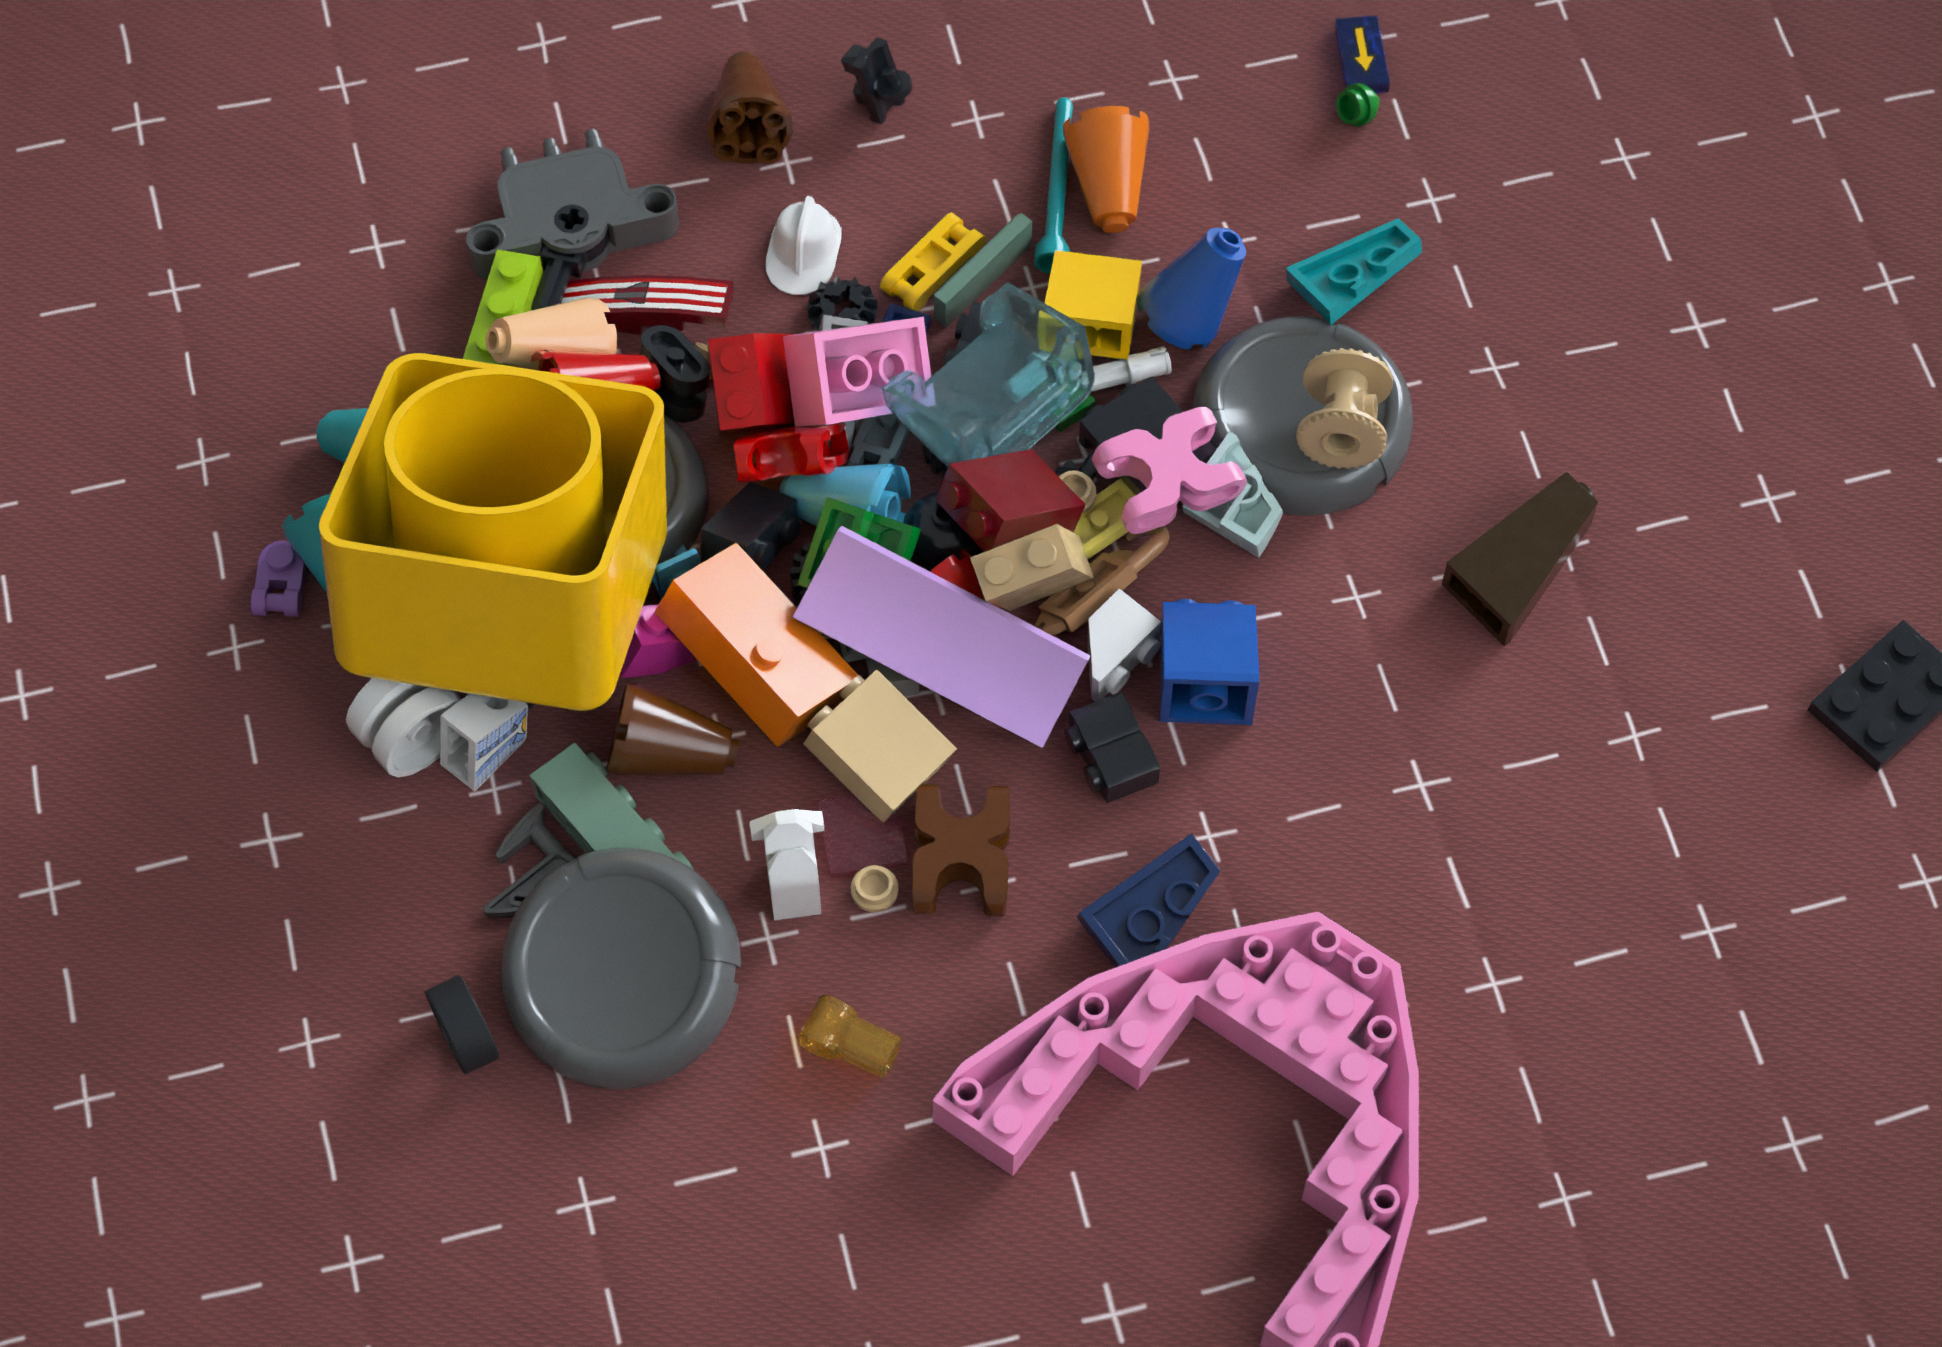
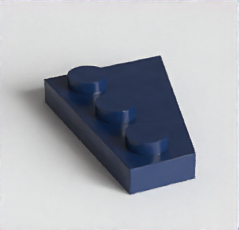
(1151, 904)

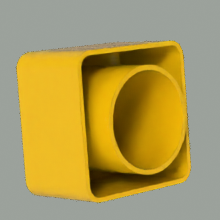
(496, 530)

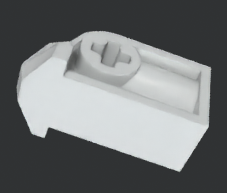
(791, 860)

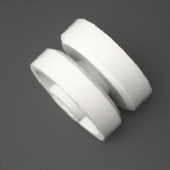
(400, 723)

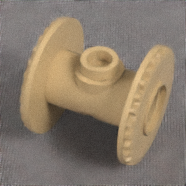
(1347, 428)

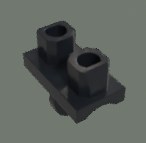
(878, 80)

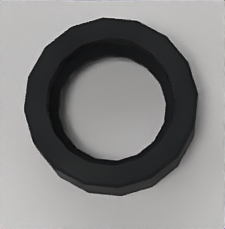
(462, 1024)

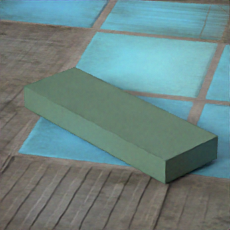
(982, 270)

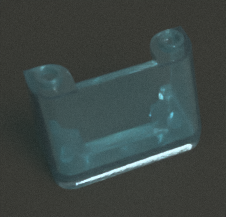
(1003, 386)

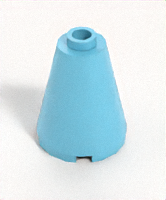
(868, 487)

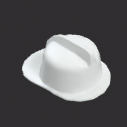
(803, 248)

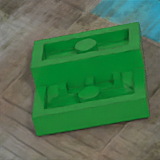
(886, 532)

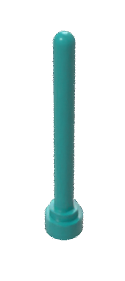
(1057, 191)

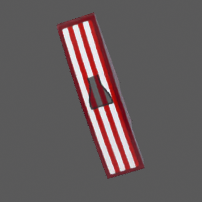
(656, 300)

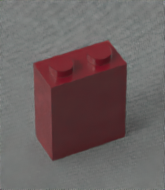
(1007, 498)

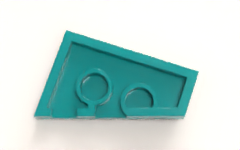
(1354, 269)

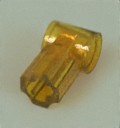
(838, 1032)

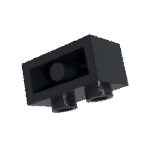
(755, 520)

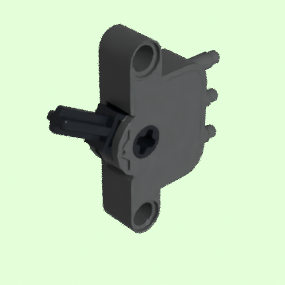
(570, 214)

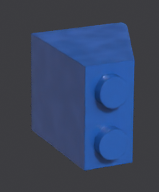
(1208, 662)

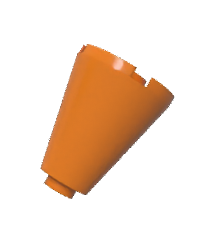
(1109, 162)

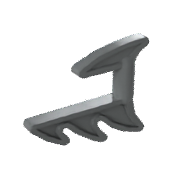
(527, 829)

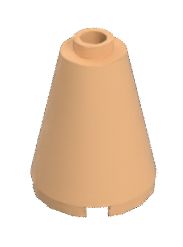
(560, 327)

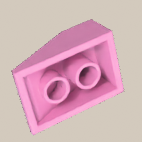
(843, 370)

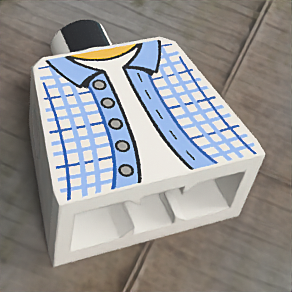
(481, 736)

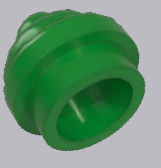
(1357, 105)

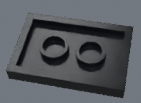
(1884, 696)

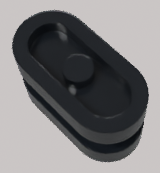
(681, 370)

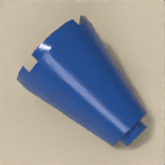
(1194, 290)

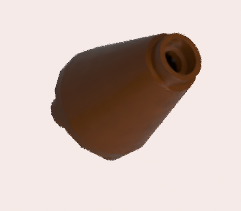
(748, 114)

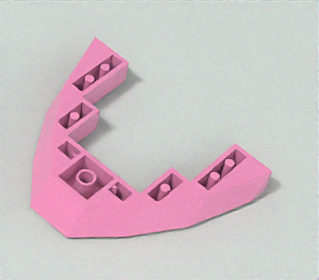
(1300, 1002)

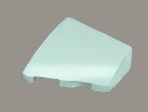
(1249, 517)

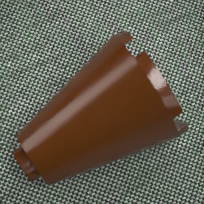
(667, 738)

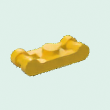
(932, 261)

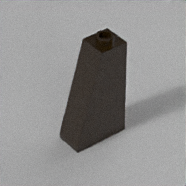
(1518, 558)

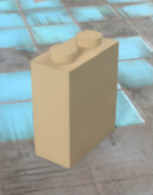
(1032, 567)
(878, 744)

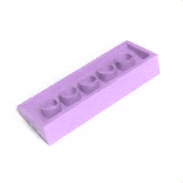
(941, 636)

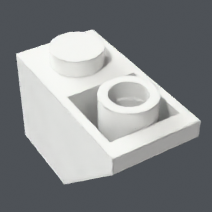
(1117, 641)

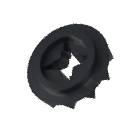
(861, 300)

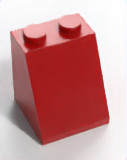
(750, 382)

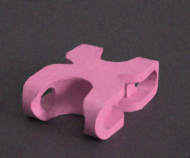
(1169, 470)

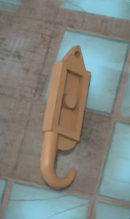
(1111, 572)

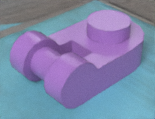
(279, 569)

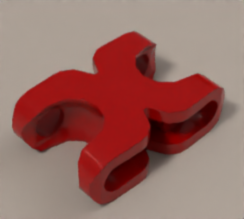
(791, 451)

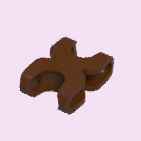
(961, 849)

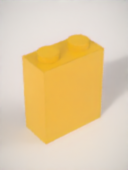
(1098, 295)

